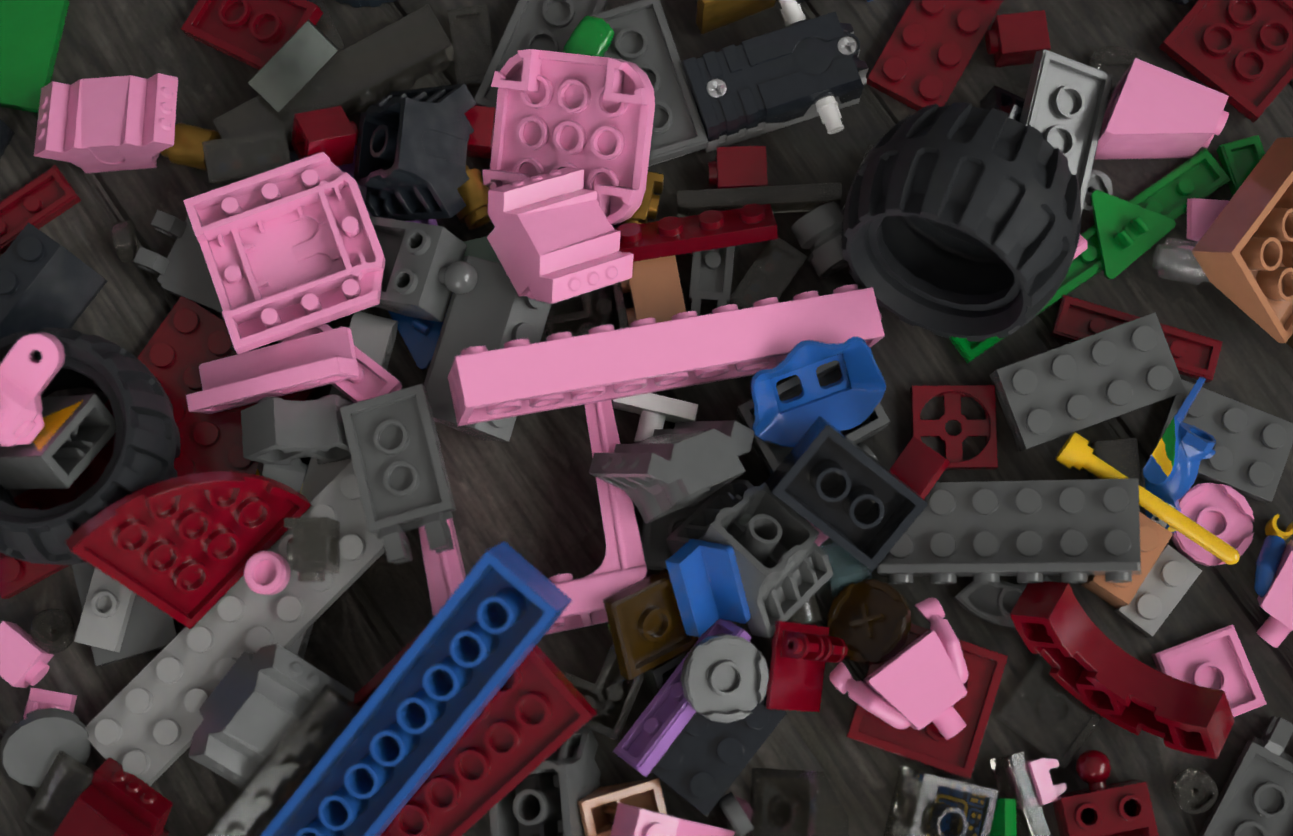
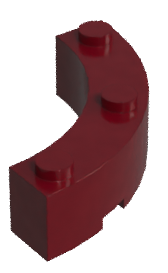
(1115, 682)

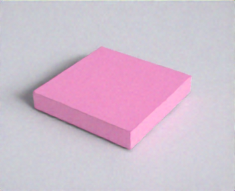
(1215, 663)

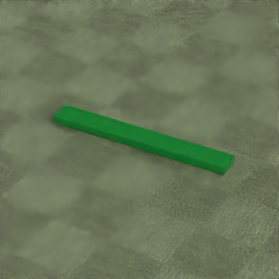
(1168, 196)

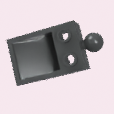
(421, 268)

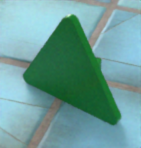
(1125, 230)

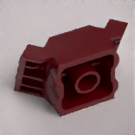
(116, 806)

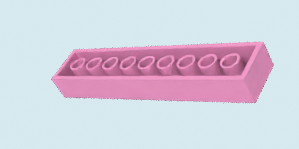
(652, 354)

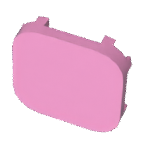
(574, 114)

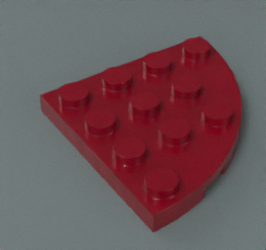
(188, 537)

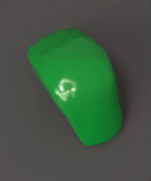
(590, 37)

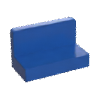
(707, 585)

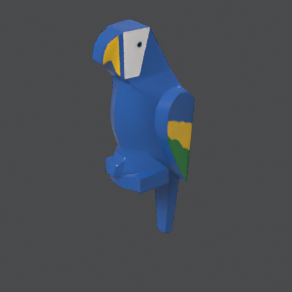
(1177, 458)

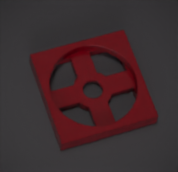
(952, 396)

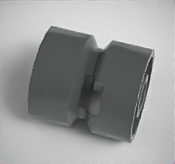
(821, 233)

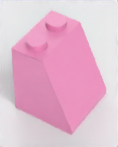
(1159, 116)

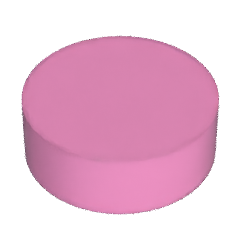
(267, 573)

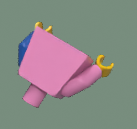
(1275, 583)

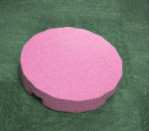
(1222, 513)

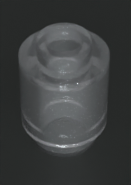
(1177, 262)

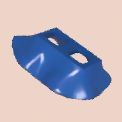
(840, 403)

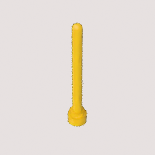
(1078, 454)

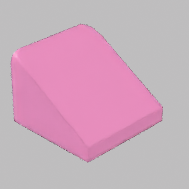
(1201, 215)

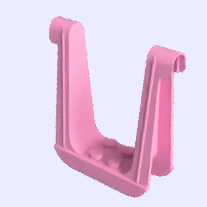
(624, 555)

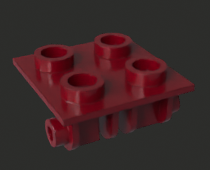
(799, 665)

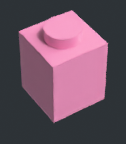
(20, 658)

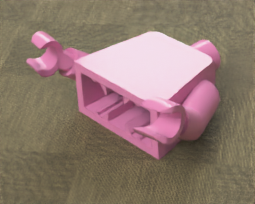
(916, 682)

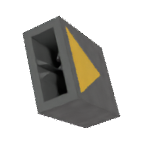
(64, 447)

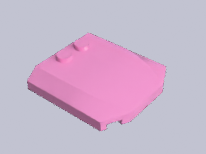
(288, 250)

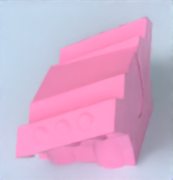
(107, 122)
(555, 237)

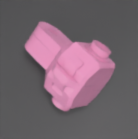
(21, 386)

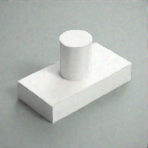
(655, 411)

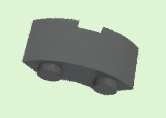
(288, 430)

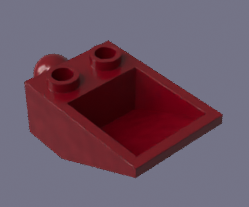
(1105, 803)

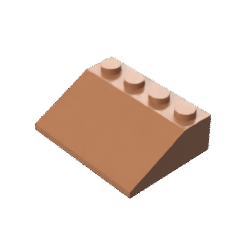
(1251, 244)

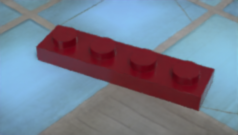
(698, 232)

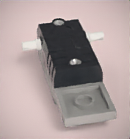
(778, 79)

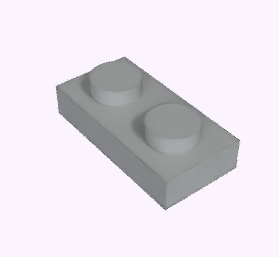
(1160, 592)

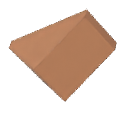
(600, 806)

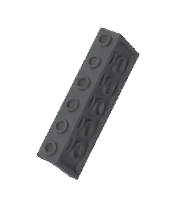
(1022, 532)

